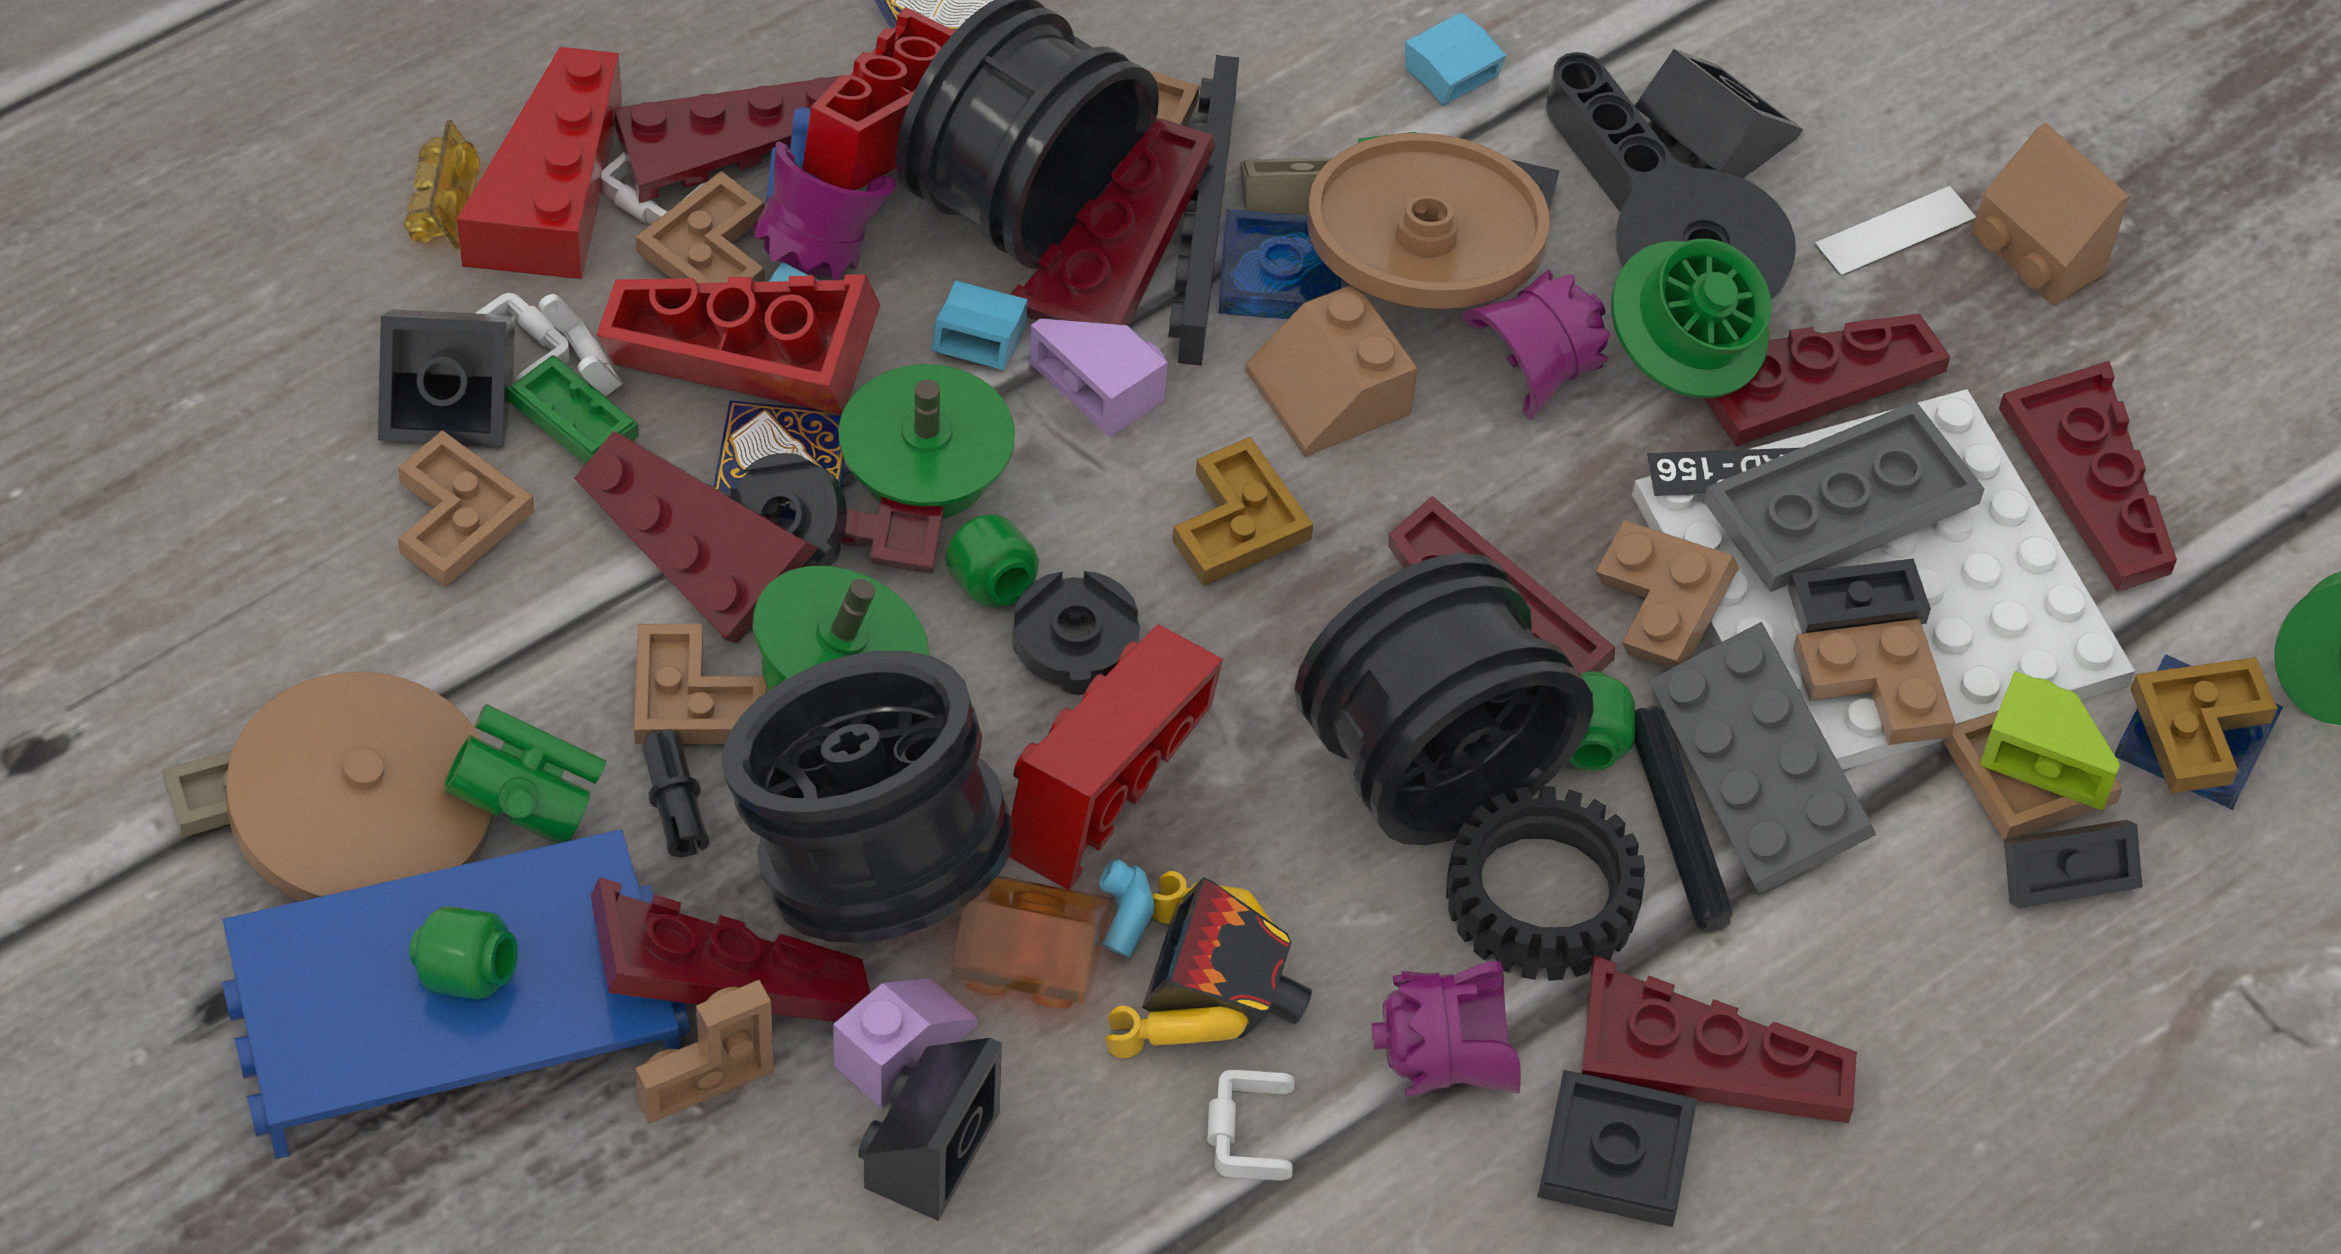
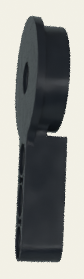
(1650, 187)

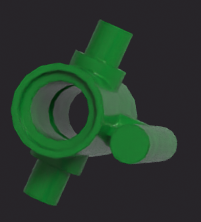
(524, 776)

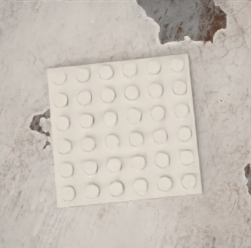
(1992, 580)

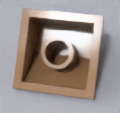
(2051, 216)
(1334, 371)

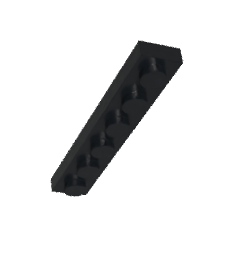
(1201, 226)

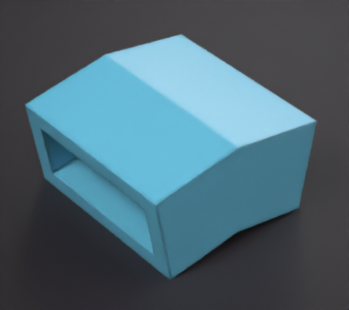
(1453, 58)
(980, 325)

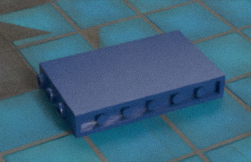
(351, 1027)

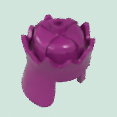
(814, 222)
(1552, 334)
(1449, 1030)

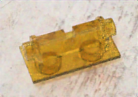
(443, 184)

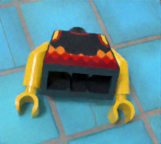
(1213, 971)

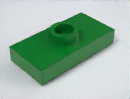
(569, 408)

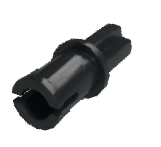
(674, 793)

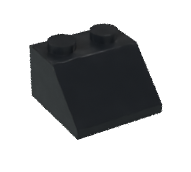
(1714, 116)
(445, 376)
(934, 1125)

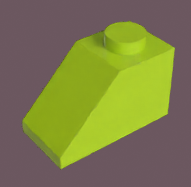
(2050, 742)

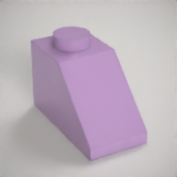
(1100, 369)
(893, 1030)

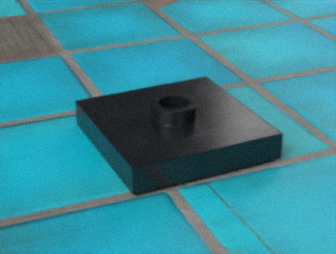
(1617, 1148)

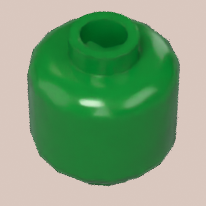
(992, 560)
(1611, 725)
(463, 953)

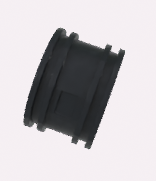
(1442, 696)
(869, 796)

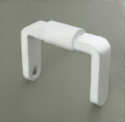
(625, 195)
(533, 322)
(593, 361)
(1222, 1124)

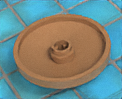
(1428, 220)
(347, 785)

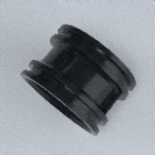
(1021, 125)

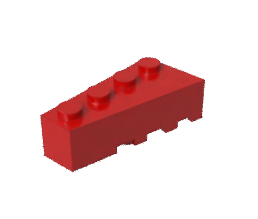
(860, 115)
(545, 180)
(761, 339)
(1107, 751)

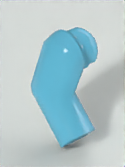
(1133, 903)

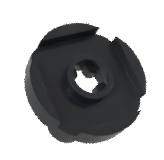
(810, 493)
(1068, 659)

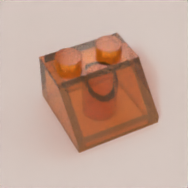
(1031, 941)

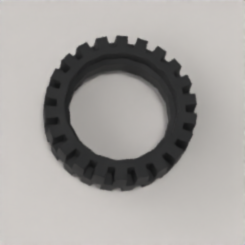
(1565, 823)

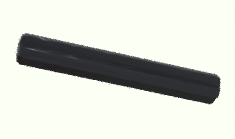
(1681, 820)

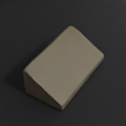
(1279, 184)

